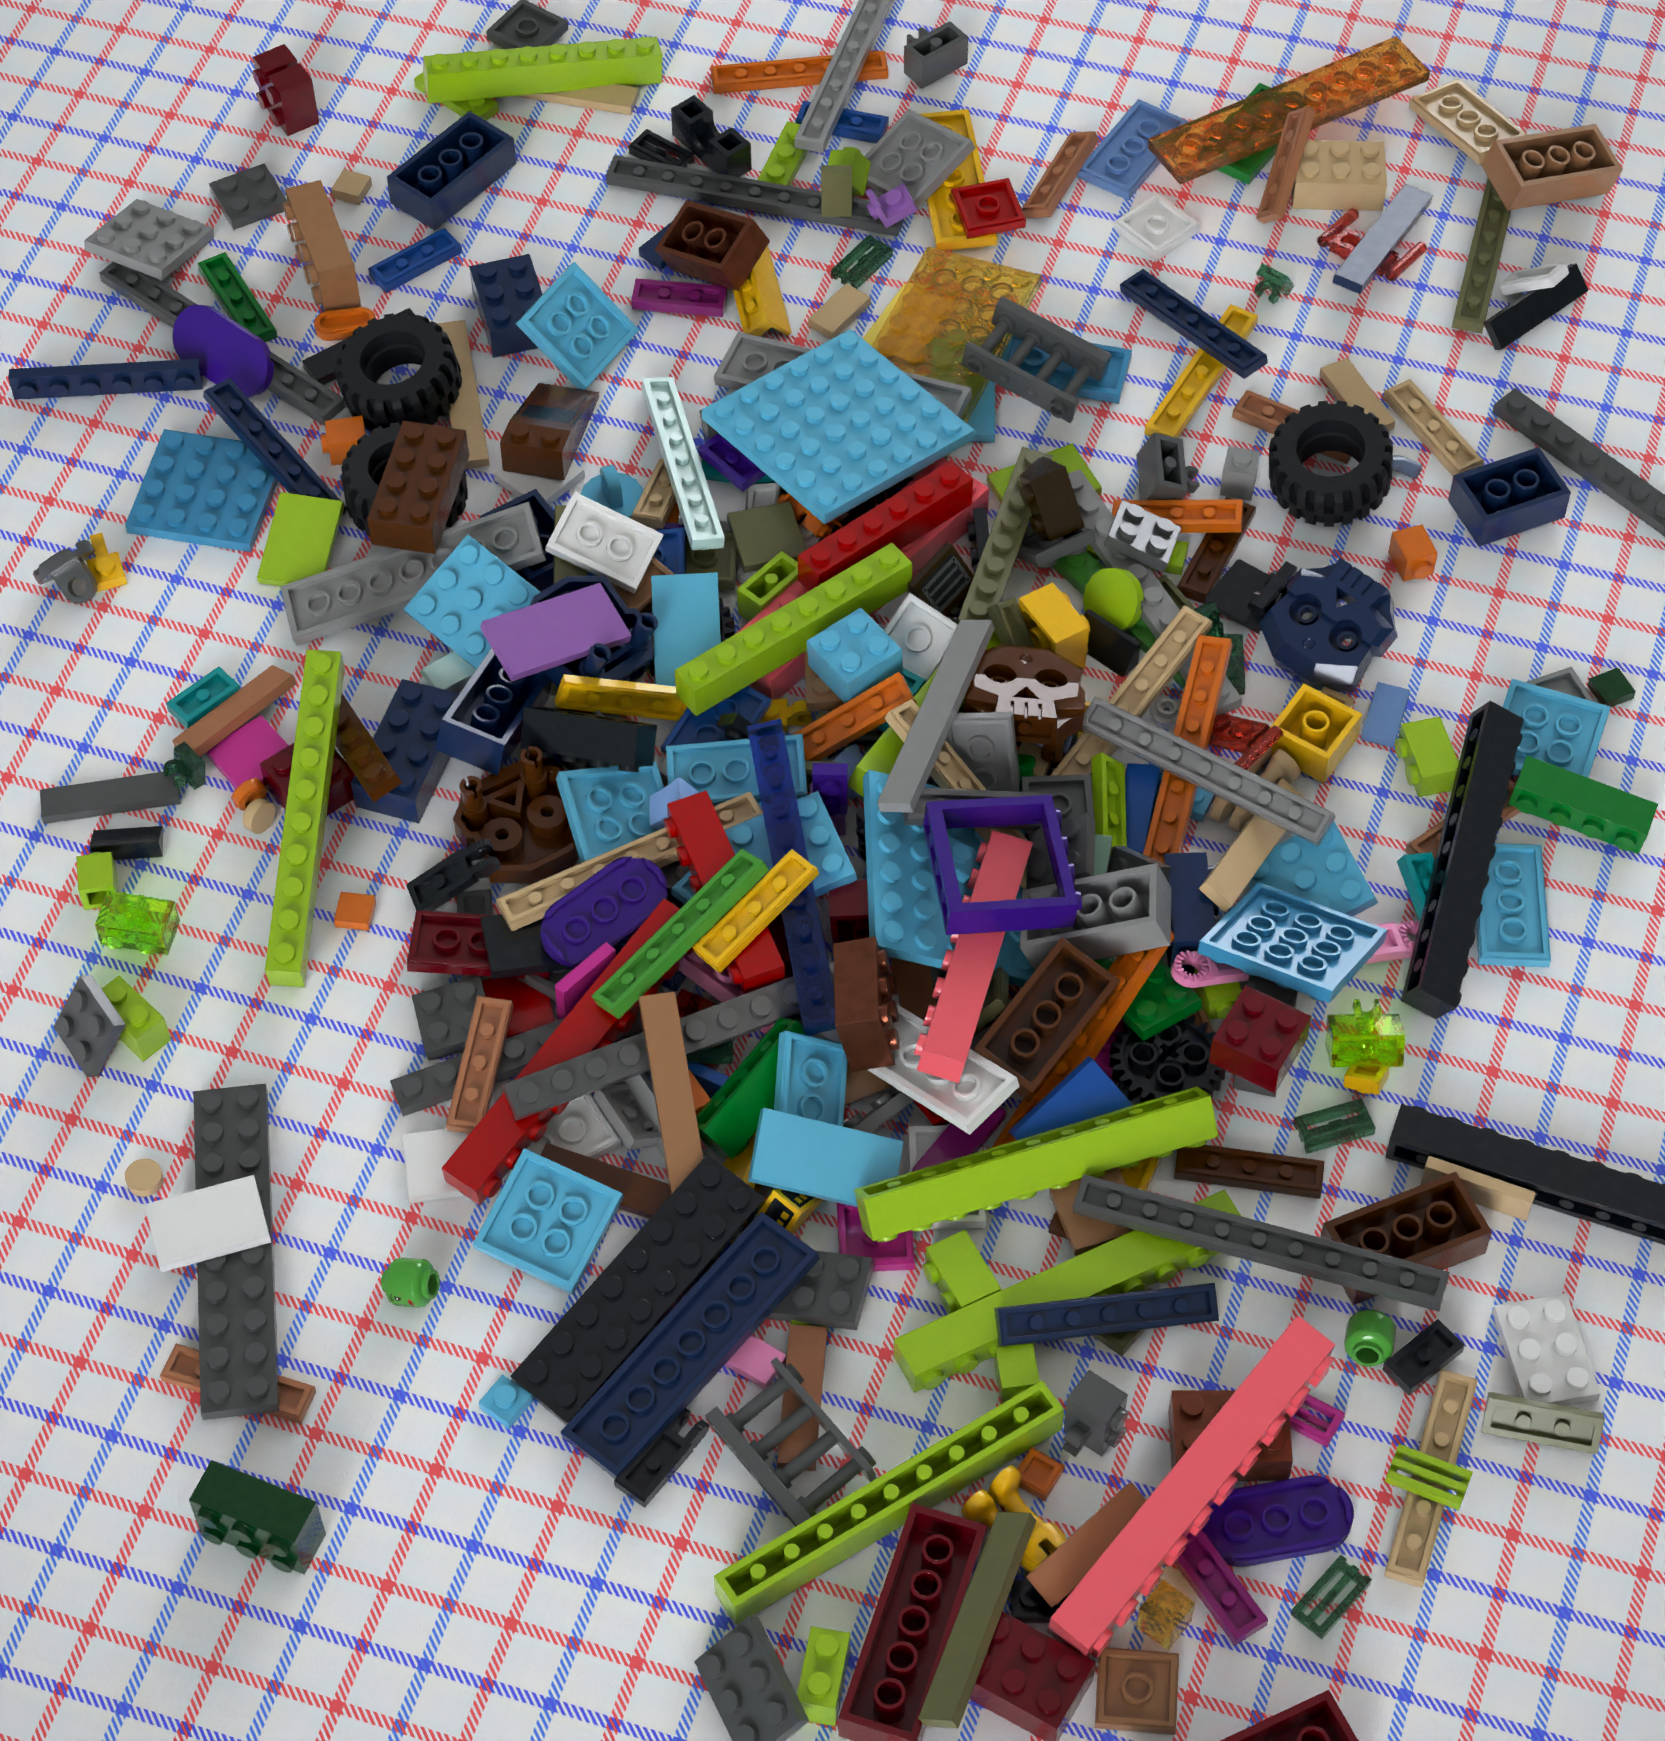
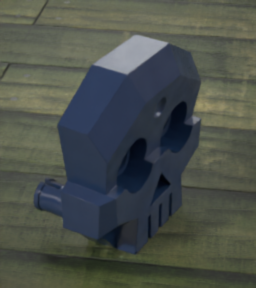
(1313, 647)
(621, 662)

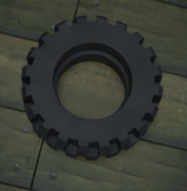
(393, 343)
(365, 468)
(1330, 497)

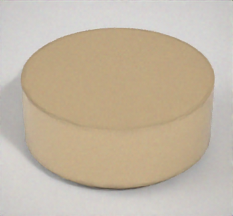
(259, 815)
(144, 1177)

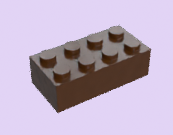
(418, 487)
(1048, 1016)
(1423, 1225)

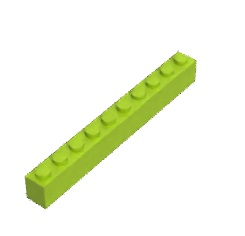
(305, 819)
(1035, 1164)
(1119, 1266)
(885, 1502)

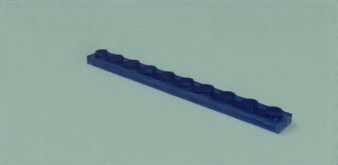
(802, 915)

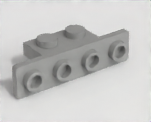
(632, 1112)

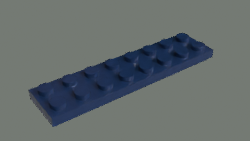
(690, 1345)

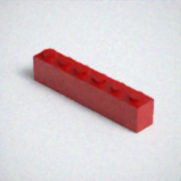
(894, 521)
(705, 851)

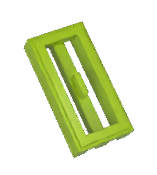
(1406, 1458)

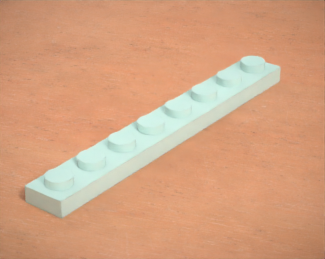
(683, 464)

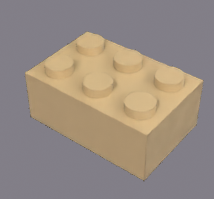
(1341, 176)

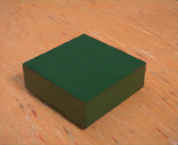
(1611, 688)

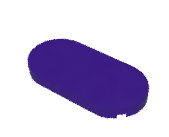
(223, 349)
(602, 909)
(1280, 1521)

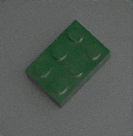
(257, 1518)

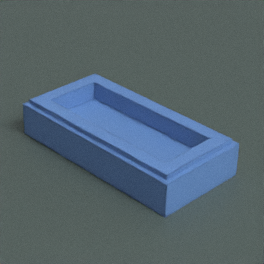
(1385, 714)

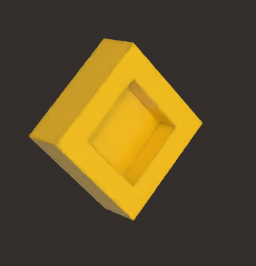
(1366, 1079)

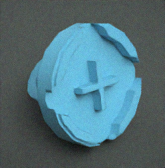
(614, 490)

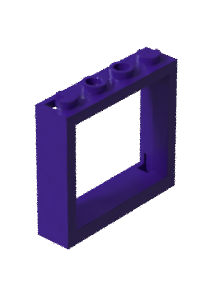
(1003, 914)

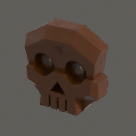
(1037, 688)
(515, 808)

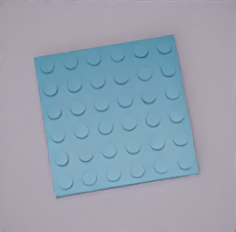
(837, 425)
(903, 891)

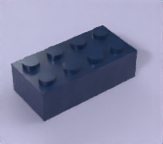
(451, 170)
(488, 715)
(409, 742)

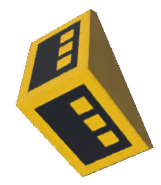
(789, 1208)

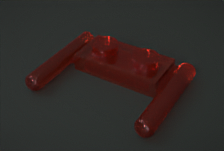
(1344, 240)
(1243, 736)

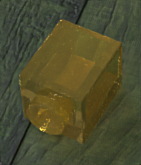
(1165, 1614)

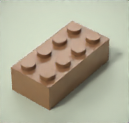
(1551, 167)
(321, 247)

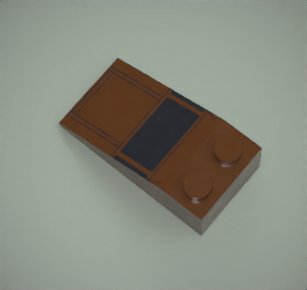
(547, 431)

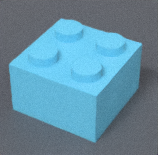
(853, 655)

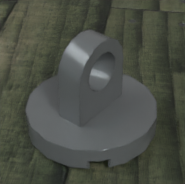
(65, 568)

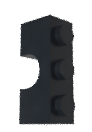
(695, 128)

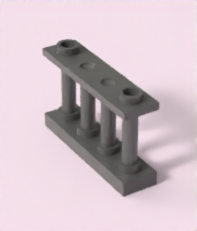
(1048, 337)
(754, 1454)

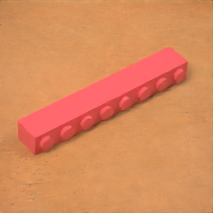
(971, 962)

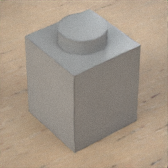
(1239, 473)

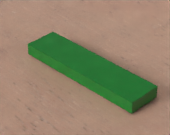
(236, 296)

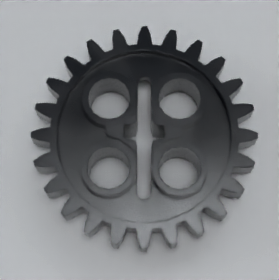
(1185, 1044)

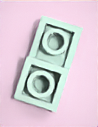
(448, 673)

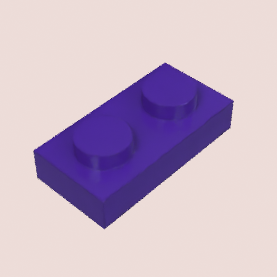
(730, 462)
(832, 785)

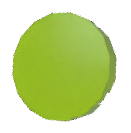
(1115, 597)

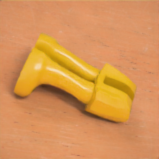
(1005, 1493)

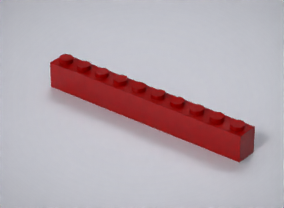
(498, 1138)

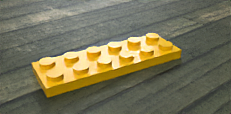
(943, 217)

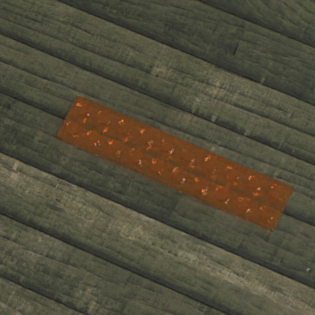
(1260, 119)

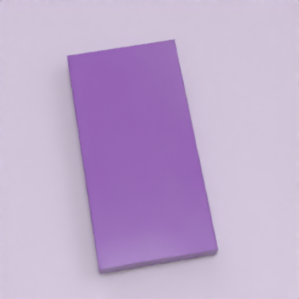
(554, 631)

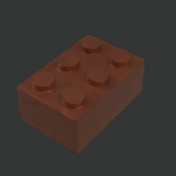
(712, 245)
(865, 1004)
(1192, 1412)

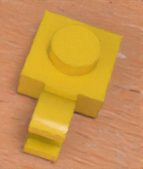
(105, 567)
(790, 715)

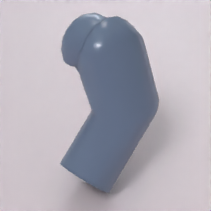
(1406, 466)

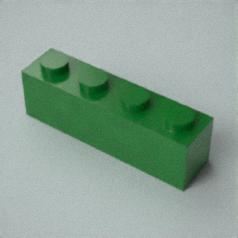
(1583, 804)
(735, 1108)

